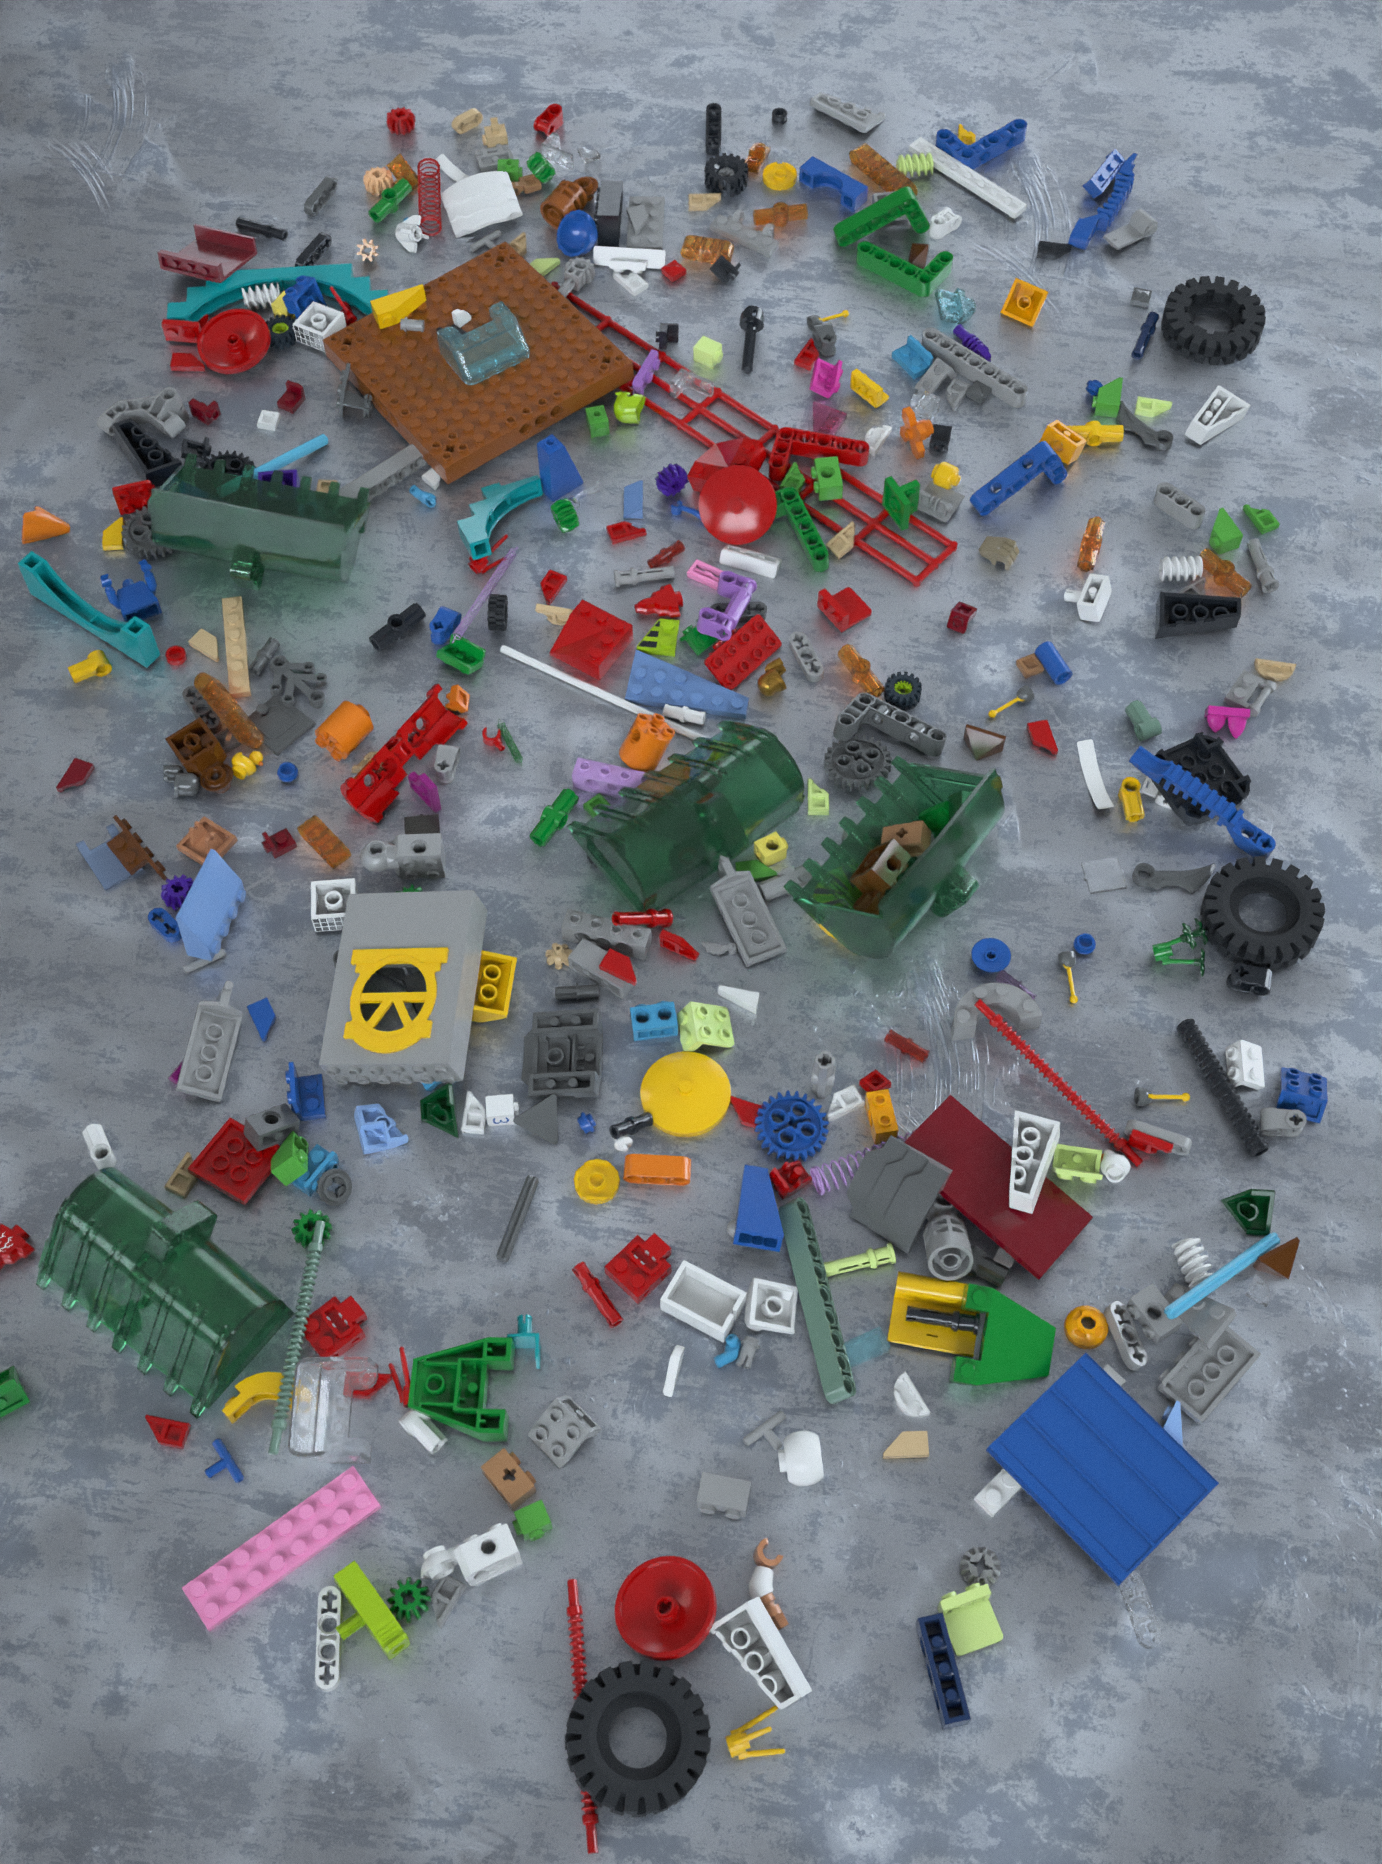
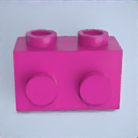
(826, 377)

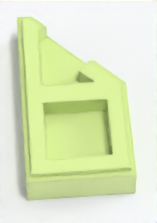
(545, 265)
(1151, 407)
(817, 799)

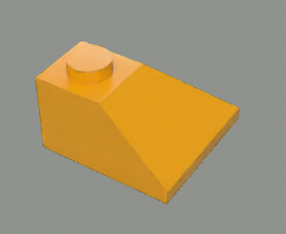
(1024, 302)

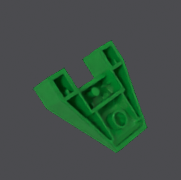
(1012, 1342)
(454, 1387)

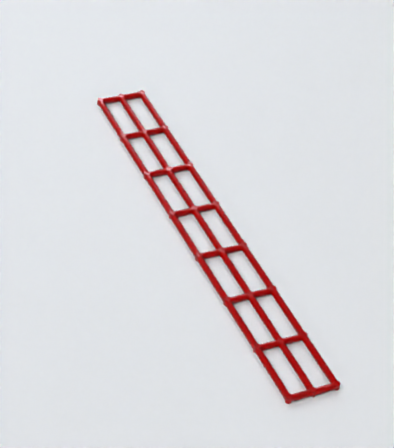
(700, 408)

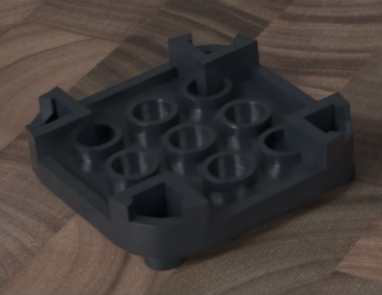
(1212, 765)

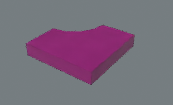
(426, 790)

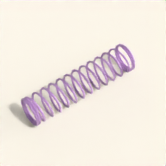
(815, 1173)

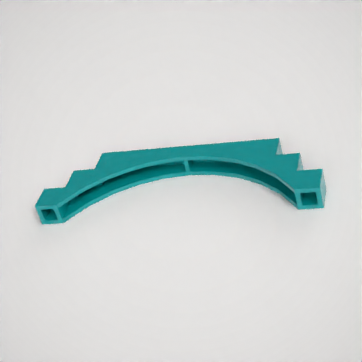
(213, 296)

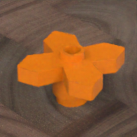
(915, 431)

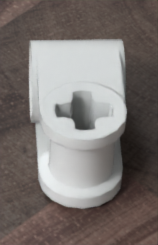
(944, 223)

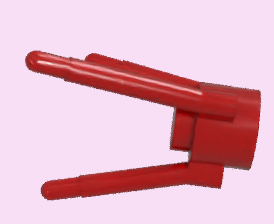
(346, 309)
(480, 565)
(403, 1395)

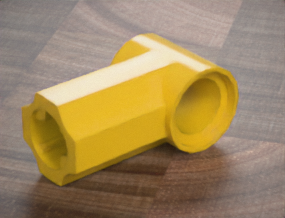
(95, 664)
(1131, 800)

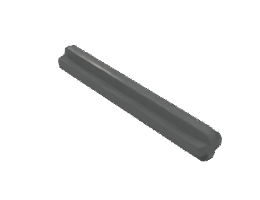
(517, 1218)

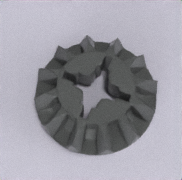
(341, 1193)

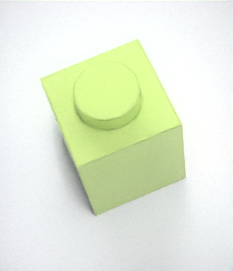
(707, 352)

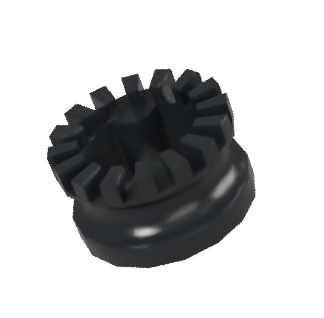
(779, 119)

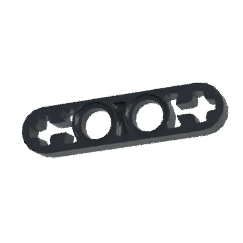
(713, 129)

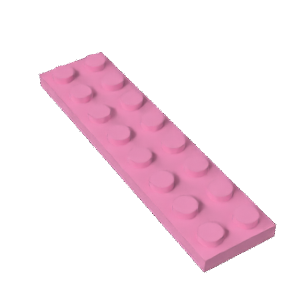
(281, 1548)

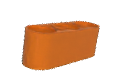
(657, 1169)

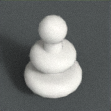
(623, 1143)

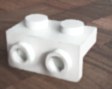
(1245, 1065)

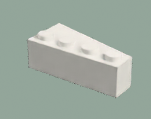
(1032, 1153)
(762, 1651)

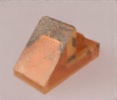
(401, 169)

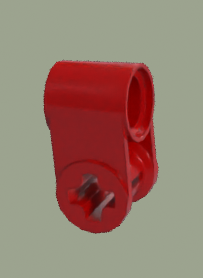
(549, 120)

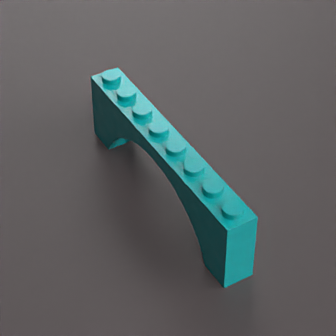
(131, 637)

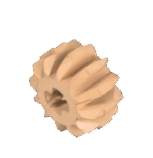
(377, 180)

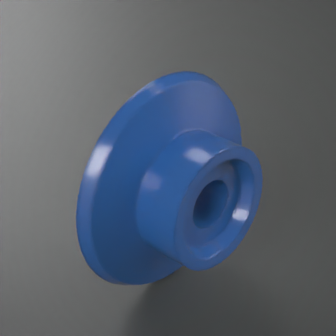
(991, 948)

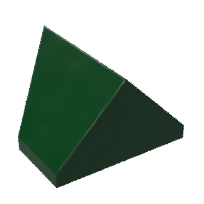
(440, 1110)
(1252, 1210)

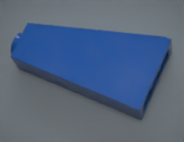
(556, 469)
(757, 1212)

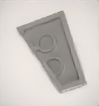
(1204, 1319)

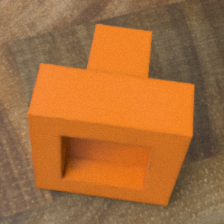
(458, 699)

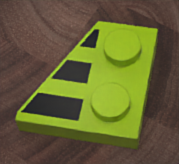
(661, 638)

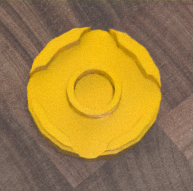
(779, 176)
(596, 1181)

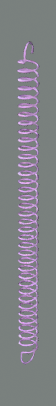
(481, 593)

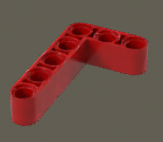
(813, 445)

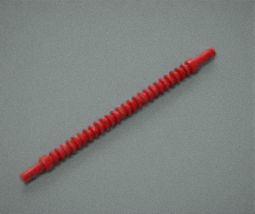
(1120, 1144)
(574, 1611)

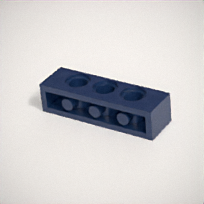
(942, 1671)

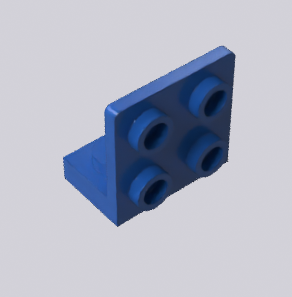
(1303, 1093)
(305, 1095)

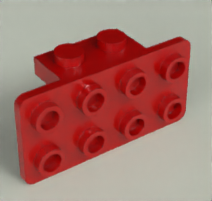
(741, 654)

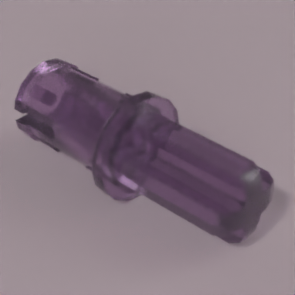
(1004, 977)

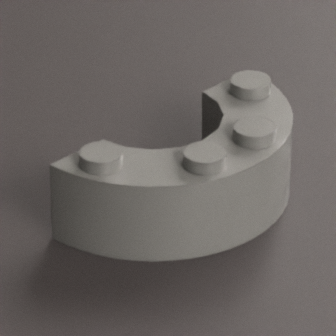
(1001, 999)

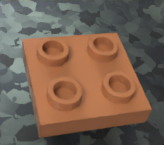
(203, 837)

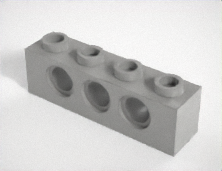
(625, 939)

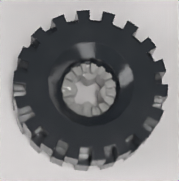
(723, 166)

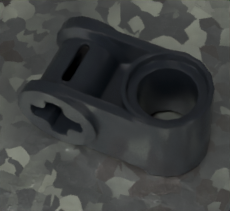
(1252, 979)

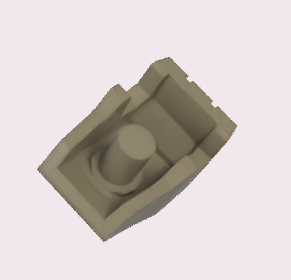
(999, 549)

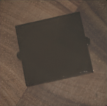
(422, 824)

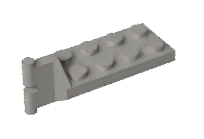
(746, 914)
(210, 1047)

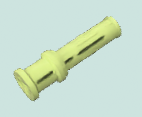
(870, 1258)

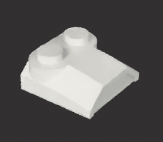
(770, 1306)

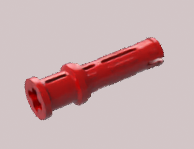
(650, 918)

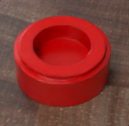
(176, 655)

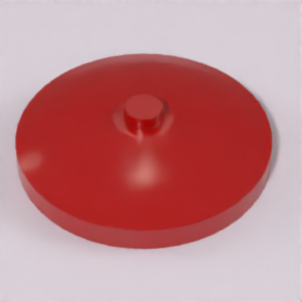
(233, 341)
(737, 505)
(665, 1608)

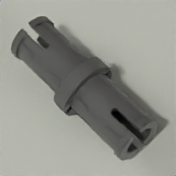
(264, 656)

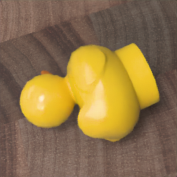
(244, 766)

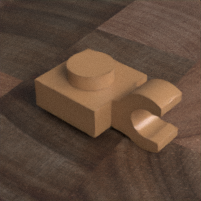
(527, 184)

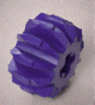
(671, 480)
(176, 891)

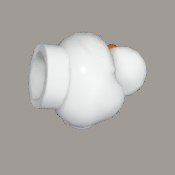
(1114, 1166)

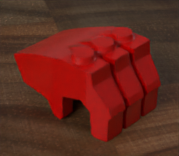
(789, 1178)

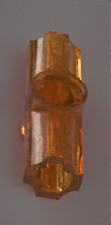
(780, 214)
(1091, 544)
(1224, 573)
(860, 670)

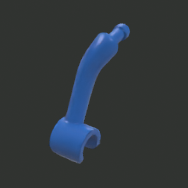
(678, 510)

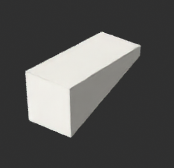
(746, 999)

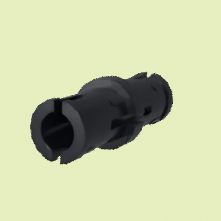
(622, 1129)

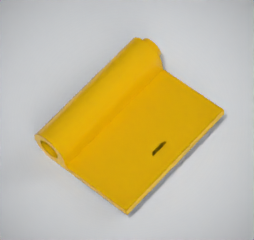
(930, 1294)

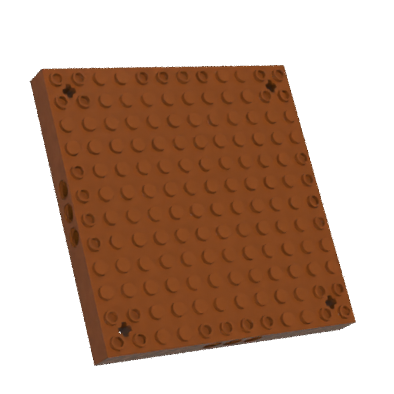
(466, 424)

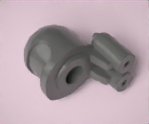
(184, 783)

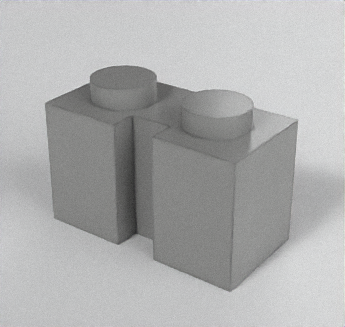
(723, 1494)

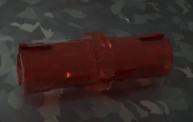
(675, 549)
(907, 1046)

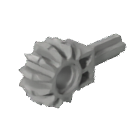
(576, 274)

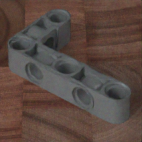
(892, 721)

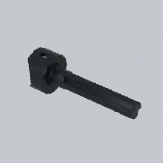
(751, 325)

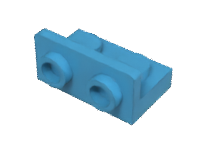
(913, 357)
(318, 1162)

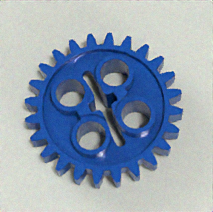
(799, 1143)

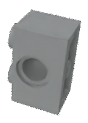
(1152, 1300)

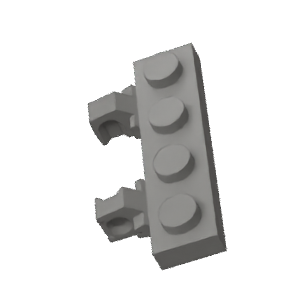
(735, 230)

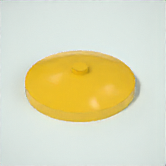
(685, 1094)

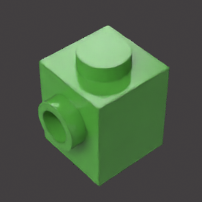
(512, 167)
(597, 421)
(532, 1521)

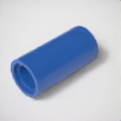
(1053, 663)

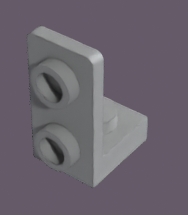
(935, 375)

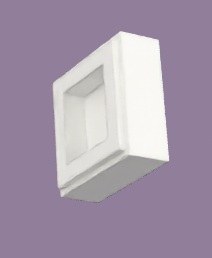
(268, 420)

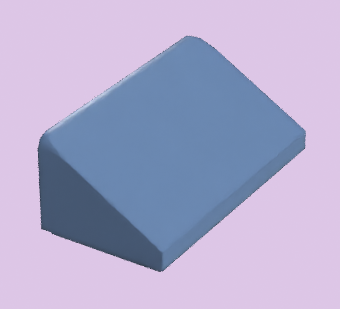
(633, 501)

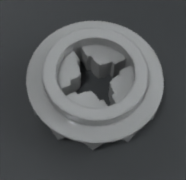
(970, 1572)

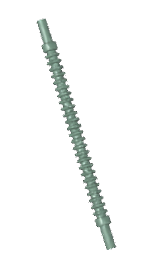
(279, 1423)

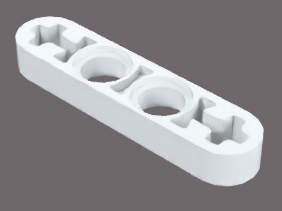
(325, 1638)

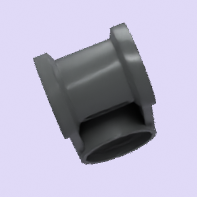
(825, 339)

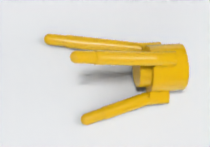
(739, 1741)

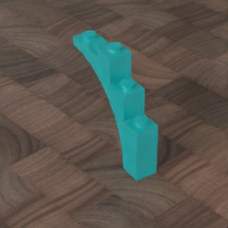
(486, 513)

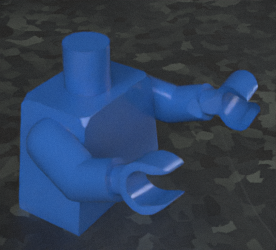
(134, 598)

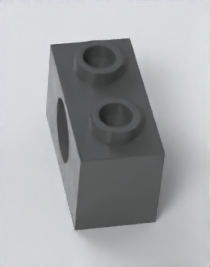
(270, 1126)

